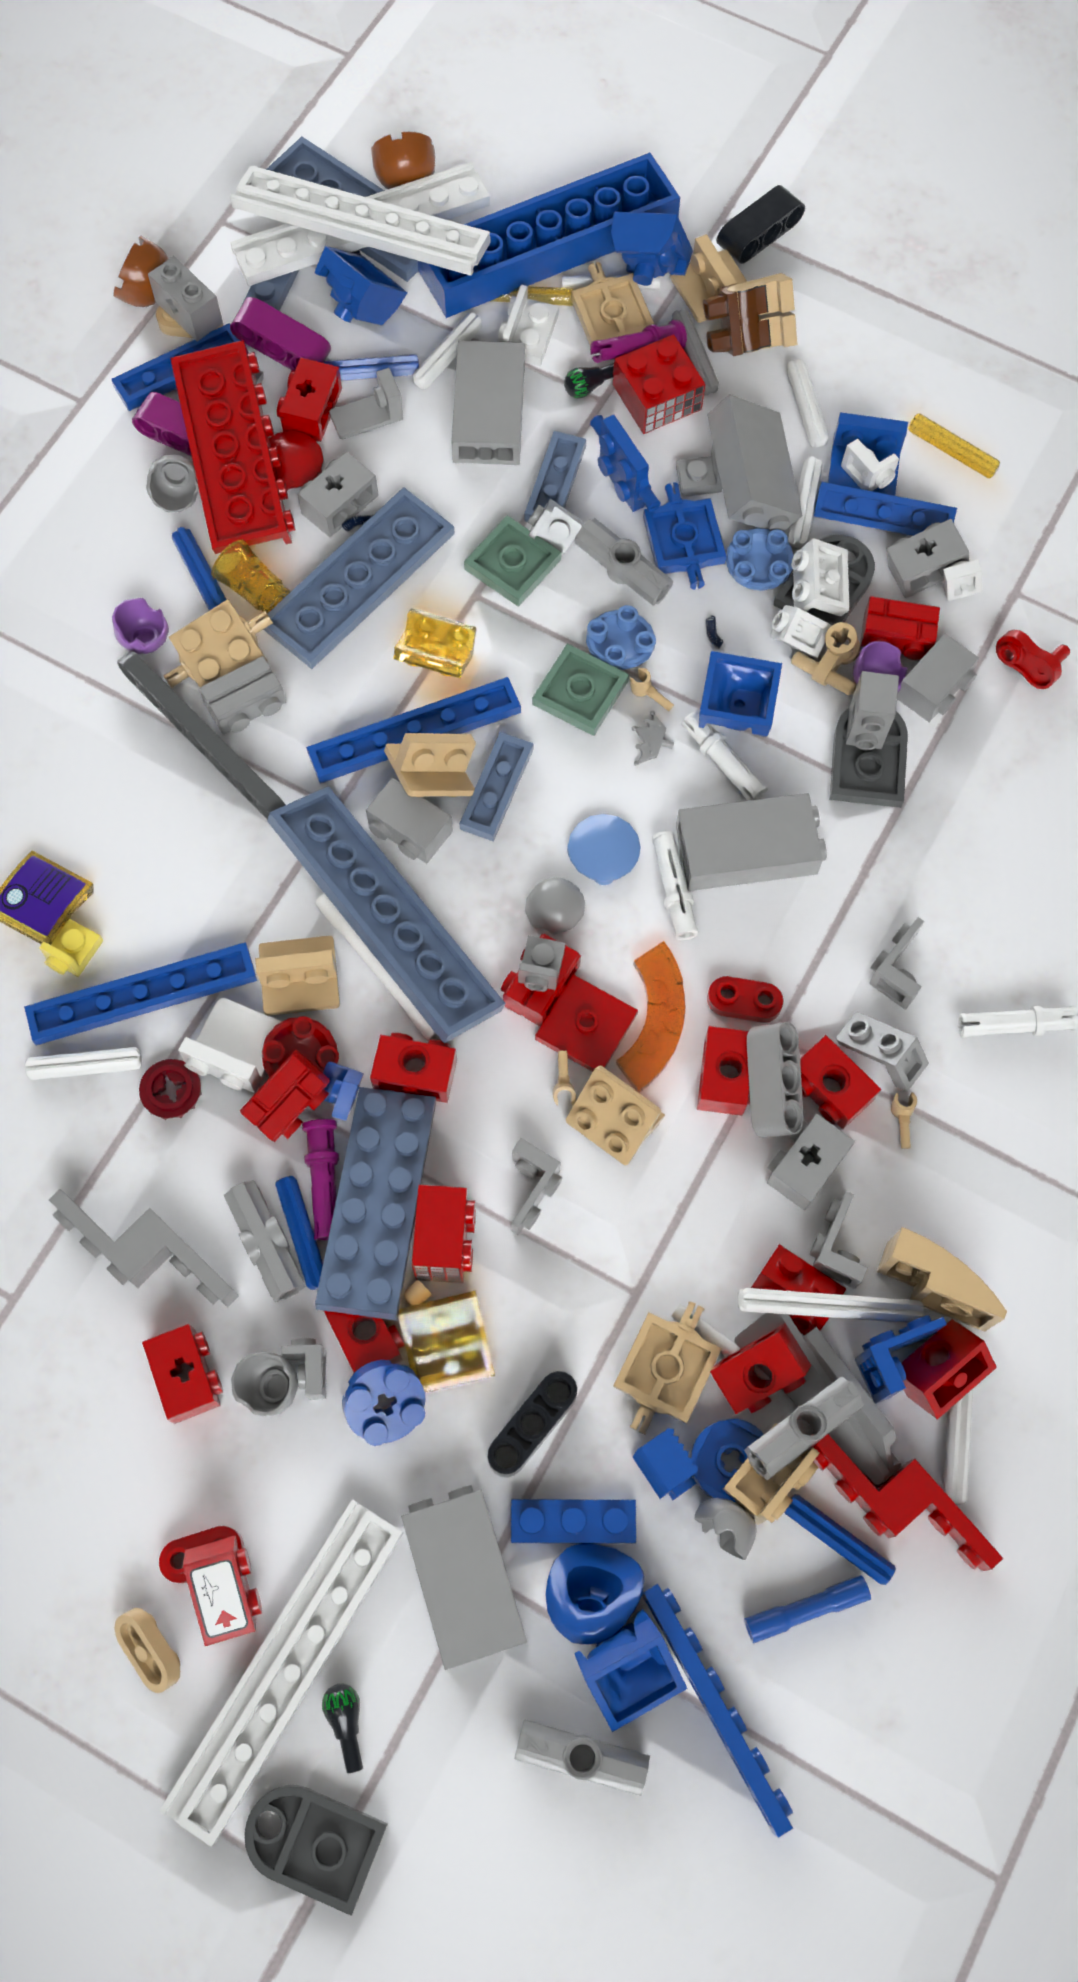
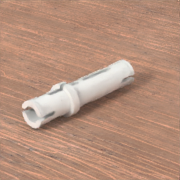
(715, 746)
(678, 898)
(1021, 1021)

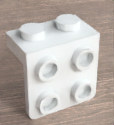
(230, 1045)

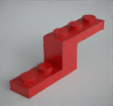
(902, 1500)

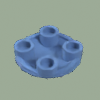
(759, 558)
(621, 638)
(604, 848)

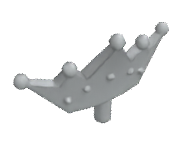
(652, 738)

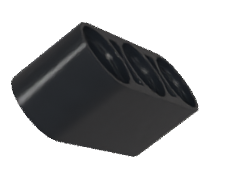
(760, 224)
(543, 1406)

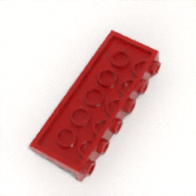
(232, 446)

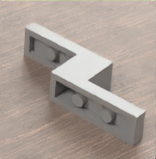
(142, 1249)

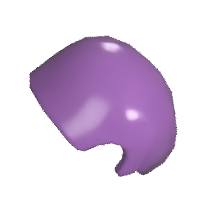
(139, 626)
(879, 658)

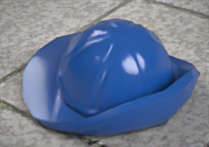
(592, 1592)

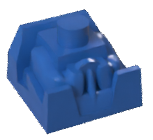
(651, 245)
(359, 287)
(740, 693)
(631, 1672)

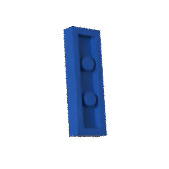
(573, 1521)

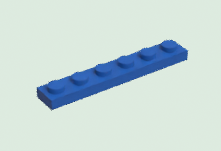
(448, 716)
(140, 993)
(725, 1721)

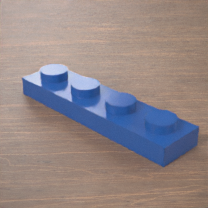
(158, 373)
(879, 509)

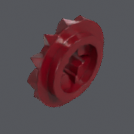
(154, 1083)

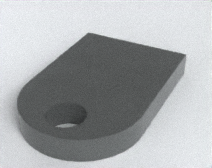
(859, 574)
(873, 774)
(320, 1848)

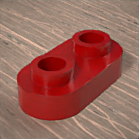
(745, 1000)
(180, 1545)

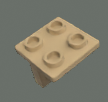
(705, 275)
(433, 764)
(298, 975)
(614, 1115)
(769, 1497)

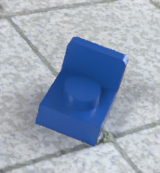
(342, 1088)

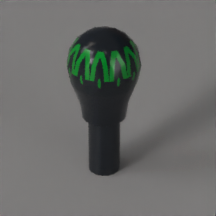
(583, 380)
(342, 1711)

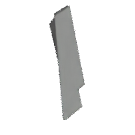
(864, 1435)

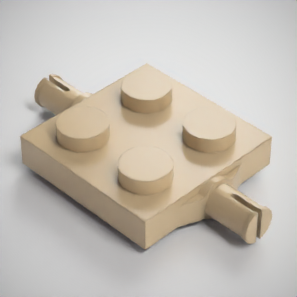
(610, 306)
(216, 645)
(667, 1367)

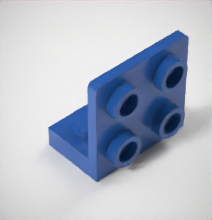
(875, 433)
(883, 1372)

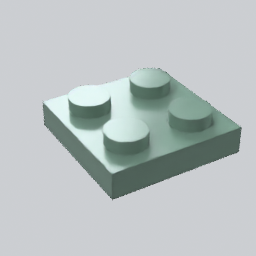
(512, 561)
(580, 689)

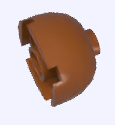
(403, 159)
(138, 263)

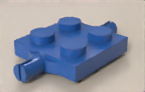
(624, 464)
(684, 536)

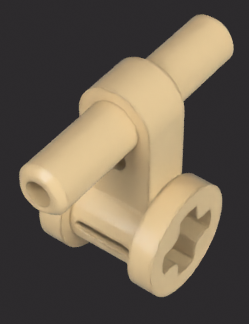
(825, 670)

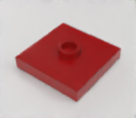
(586, 1024)

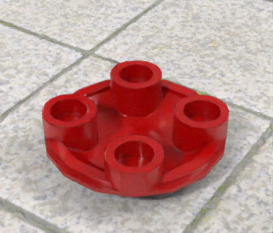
(299, 458)
(299, 1034)

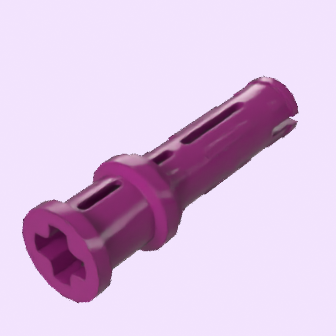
(618, 346)
(322, 1163)

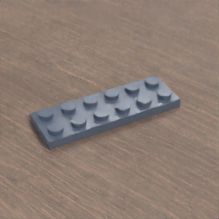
(315, 165)
(358, 577)
(376, 1204)

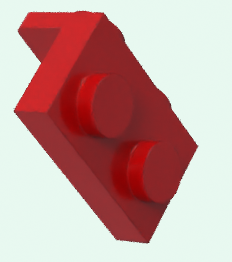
(791, 1273)

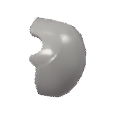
(172, 483)
(555, 905)
(264, 1383)
(732, 1522)

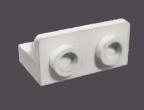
(531, 324)
(821, 578)

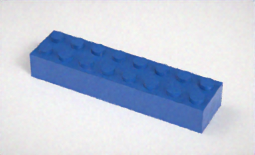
(552, 233)

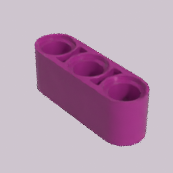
(277, 334)
(162, 421)

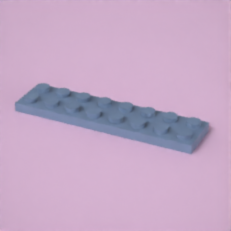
(386, 914)

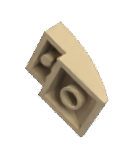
(940, 1280)

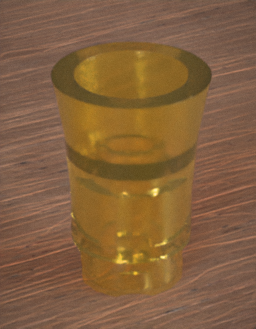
(249, 576)

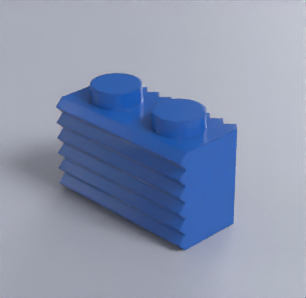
(666, 1465)

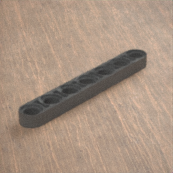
(200, 734)

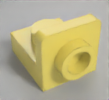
(71, 949)

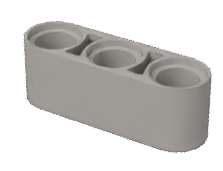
(775, 1080)

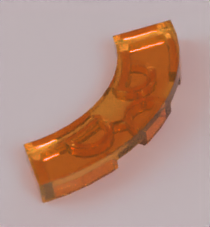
(663, 1019)

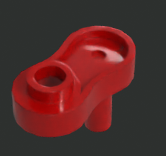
(1035, 664)

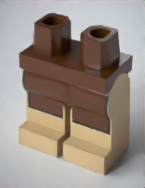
(752, 316)

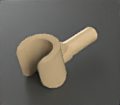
(645, 688)
(563, 1078)
(903, 1114)
(417, 1294)

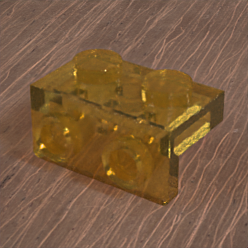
(436, 643)

